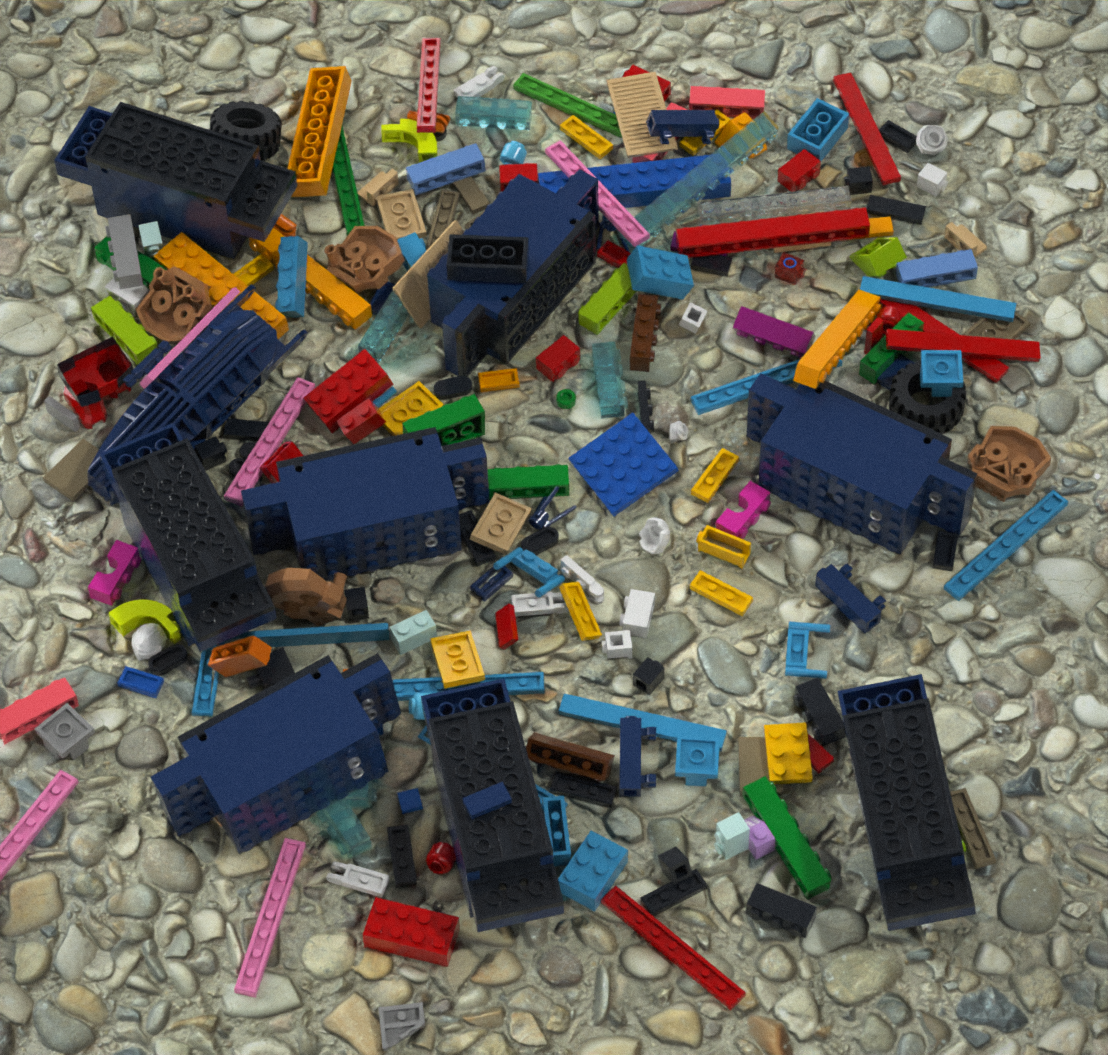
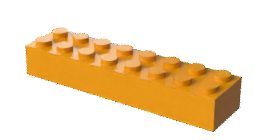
(319, 129)
(195, 261)

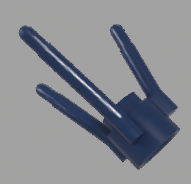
(606, 224)
(540, 516)

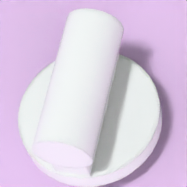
(677, 432)

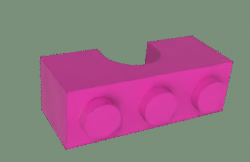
(754, 501)
(108, 587)

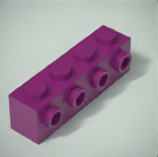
(773, 331)

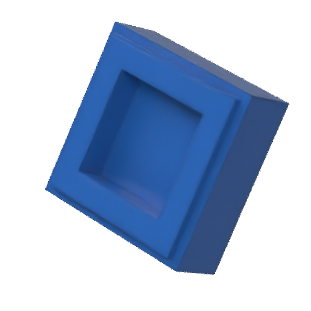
(410, 801)

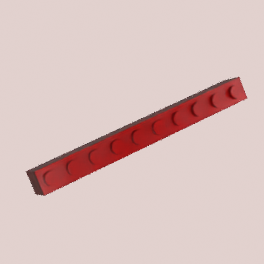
(773, 232)

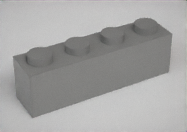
(125, 252)

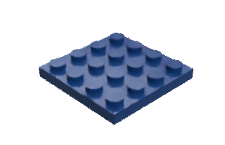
(623, 464)

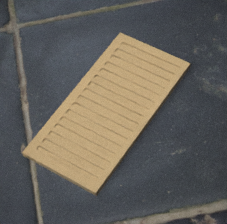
(632, 102)
(413, 286)

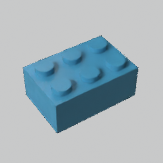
(818, 129)
(660, 272)
(593, 870)

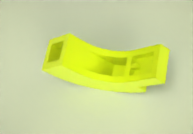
(407, 132)
(139, 612)

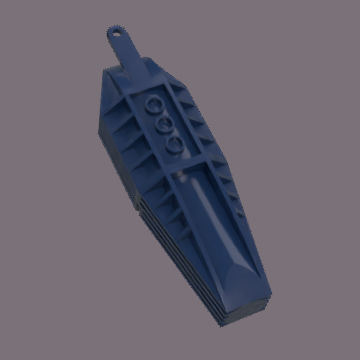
(201, 384)

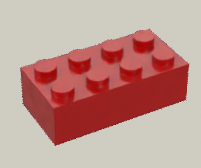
(347, 389)
(411, 931)

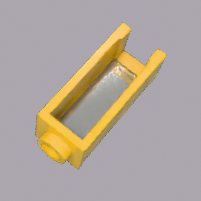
(724, 546)

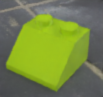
(879, 256)

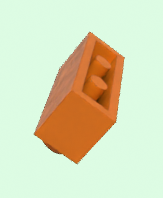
(240, 656)

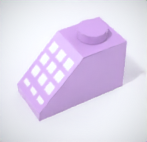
(760, 837)

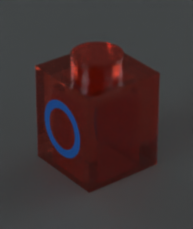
(789, 268)

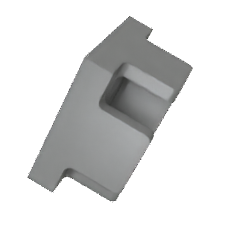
(65, 733)

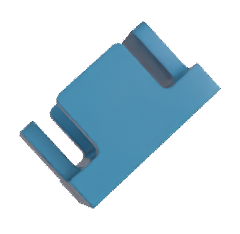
(941, 371)
(697, 759)

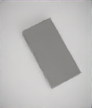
(62, 413)

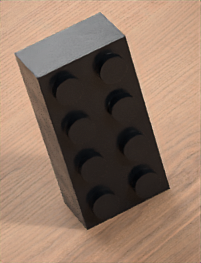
(487, 258)

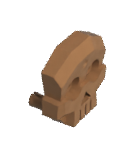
(361, 269)
(181, 295)
(1002, 473)
(307, 595)

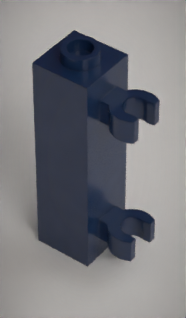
(682, 124)
(848, 598)
(630, 757)

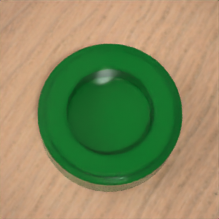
(566, 399)

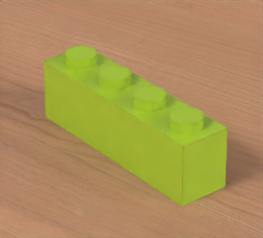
(607, 301)
(123, 329)

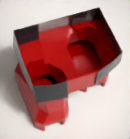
(93, 376)

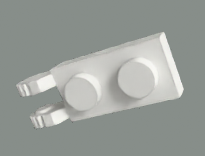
(480, 84)
(577, 574)
(532, 605)
(359, 878)

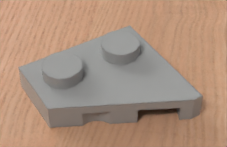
(400, 1022)

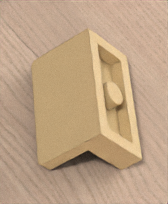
(378, 186)
(963, 239)

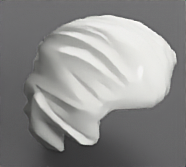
(931, 139)
(654, 535)
(148, 640)

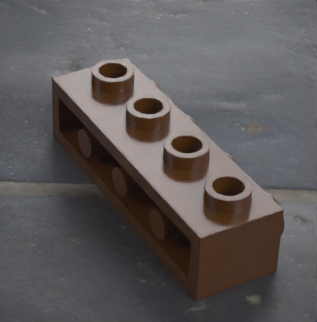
(643, 333)
(569, 756)

